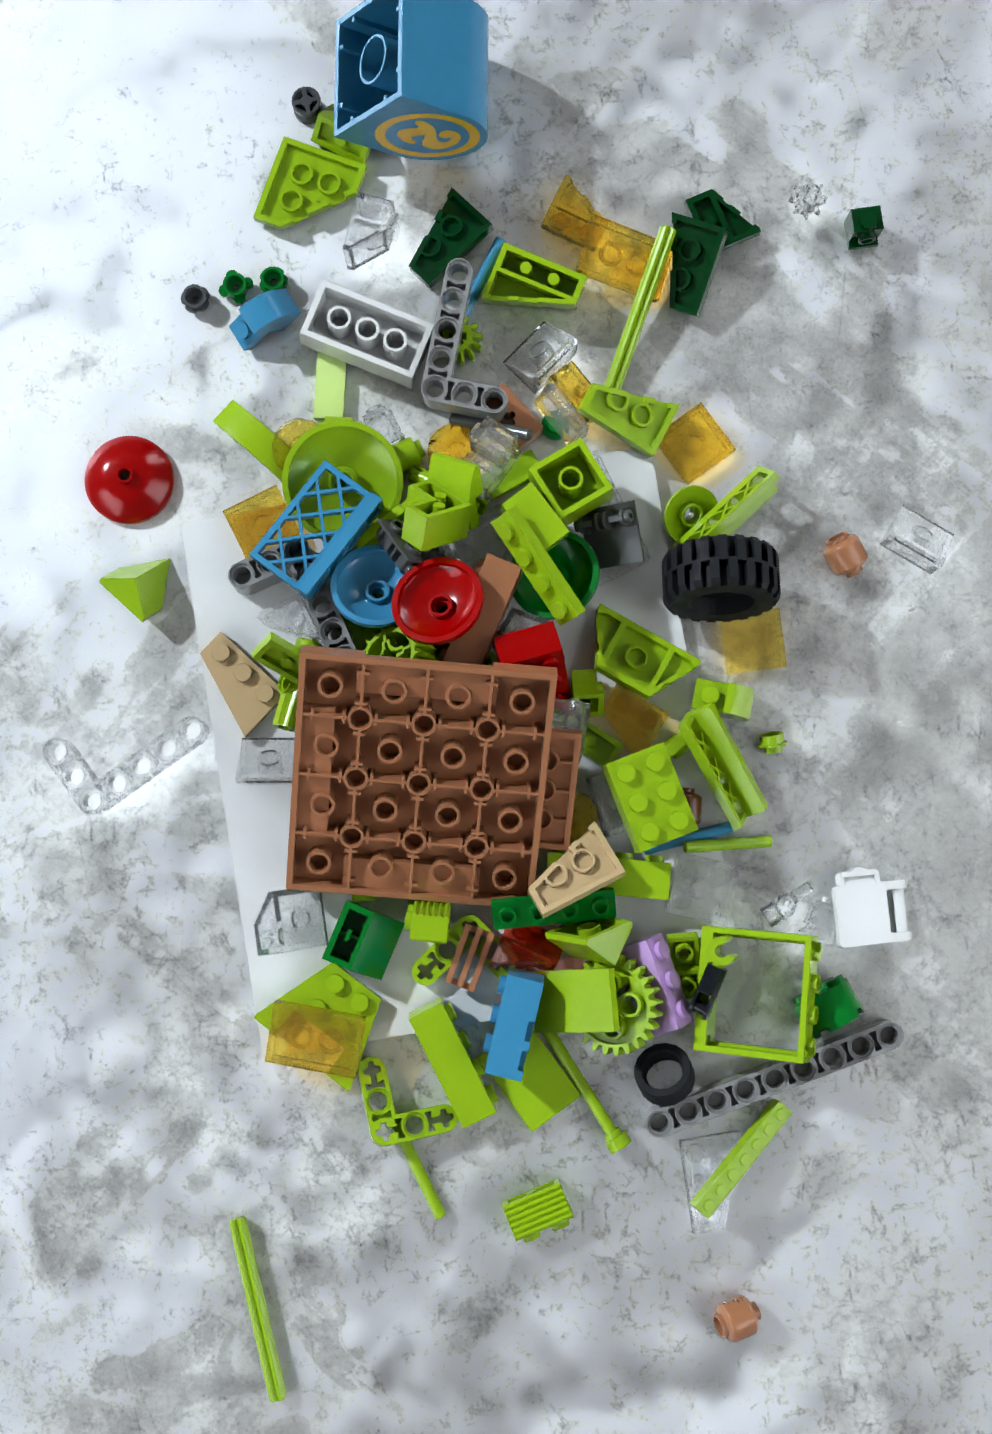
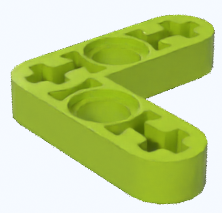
(454, 936)
(387, 1115)

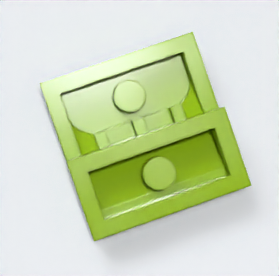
(458, 477)

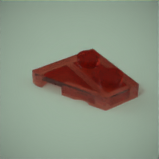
(526, 949)

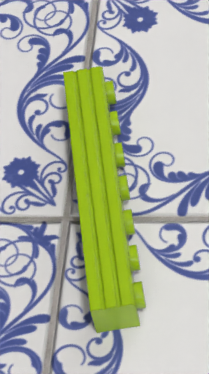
(740, 1158)

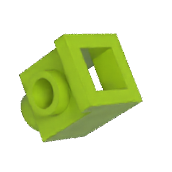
(588, 690)

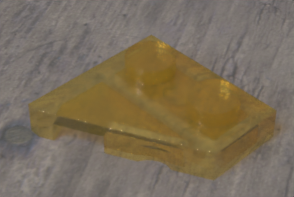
(569, 213)
(633, 718)

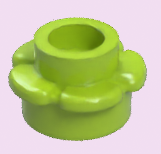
(772, 742)

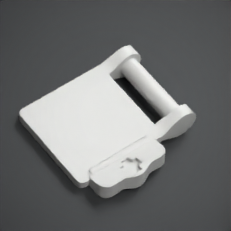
(863, 908)

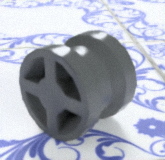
(304, 98)

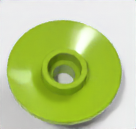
(693, 497)

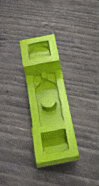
(250, 434)

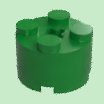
(835, 1004)

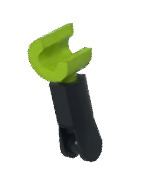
(712, 976)

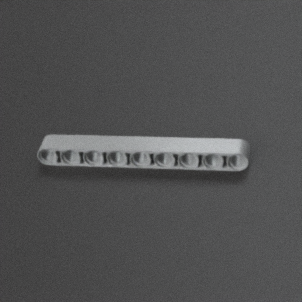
(788, 1078)

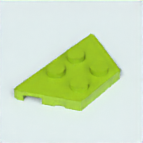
(637, 656)

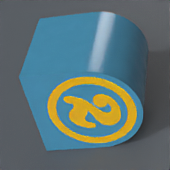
(413, 77)

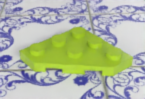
(306, 184)

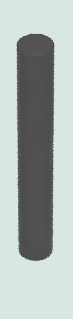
(469, 422)

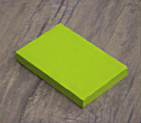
(578, 1001)
(543, 1087)

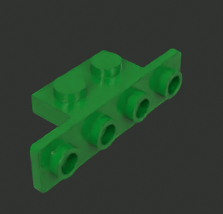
(522, 911)

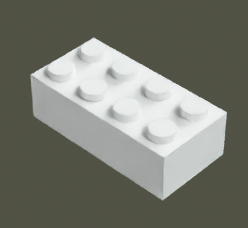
(366, 333)

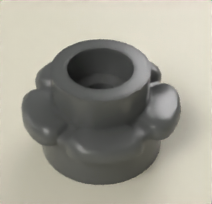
(195, 291)

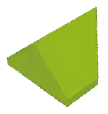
(139, 587)

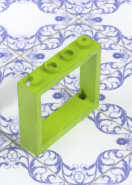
(705, 1029)

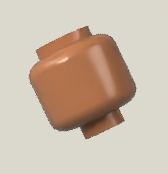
(845, 554)
(736, 1318)

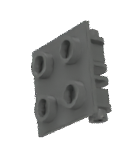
(613, 534)
(399, 550)

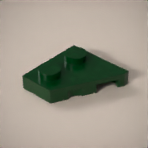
(714, 210)

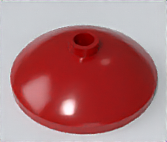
(144, 491)
(430, 588)

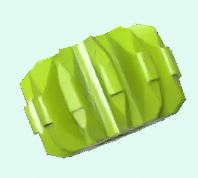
(470, 341)

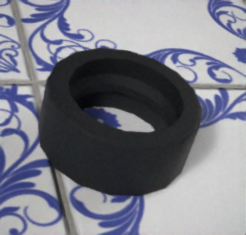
(659, 1053)

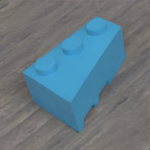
(513, 1023)

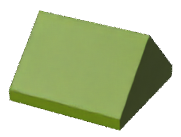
(593, 939)

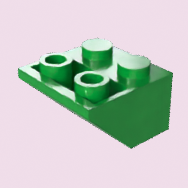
(363, 940)

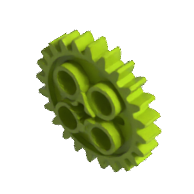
(633, 1023)

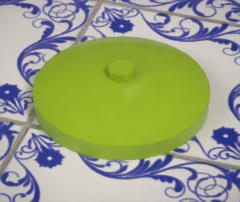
(357, 453)

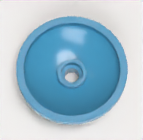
(358, 579)

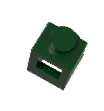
(863, 227)

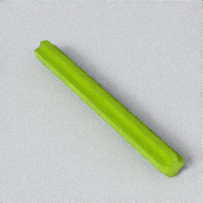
(640, 307)
(257, 1309)

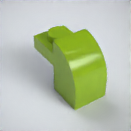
(730, 699)

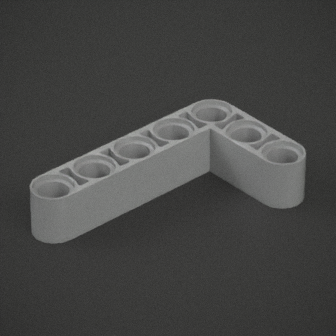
(449, 349)
(262, 579)

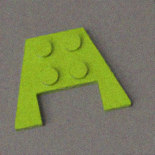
(333, 990)

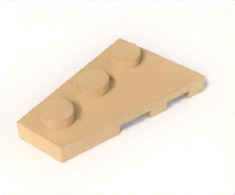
(241, 682)
(579, 872)

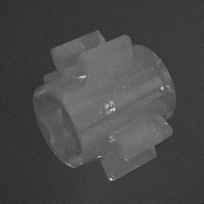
(812, 205)

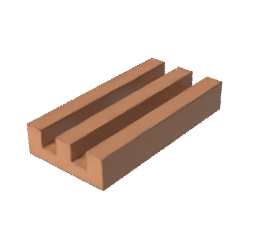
(461, 981)

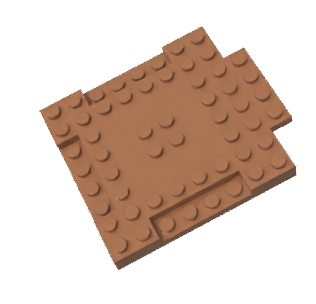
(426, 777)

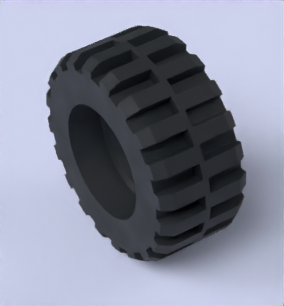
(721, 578)

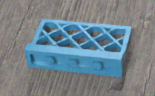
(341, 541)

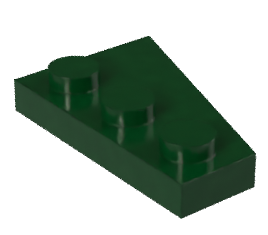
(453, 235)
(694, 262)

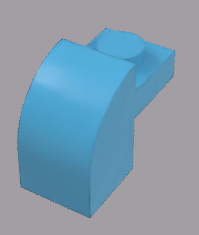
(264, 314)

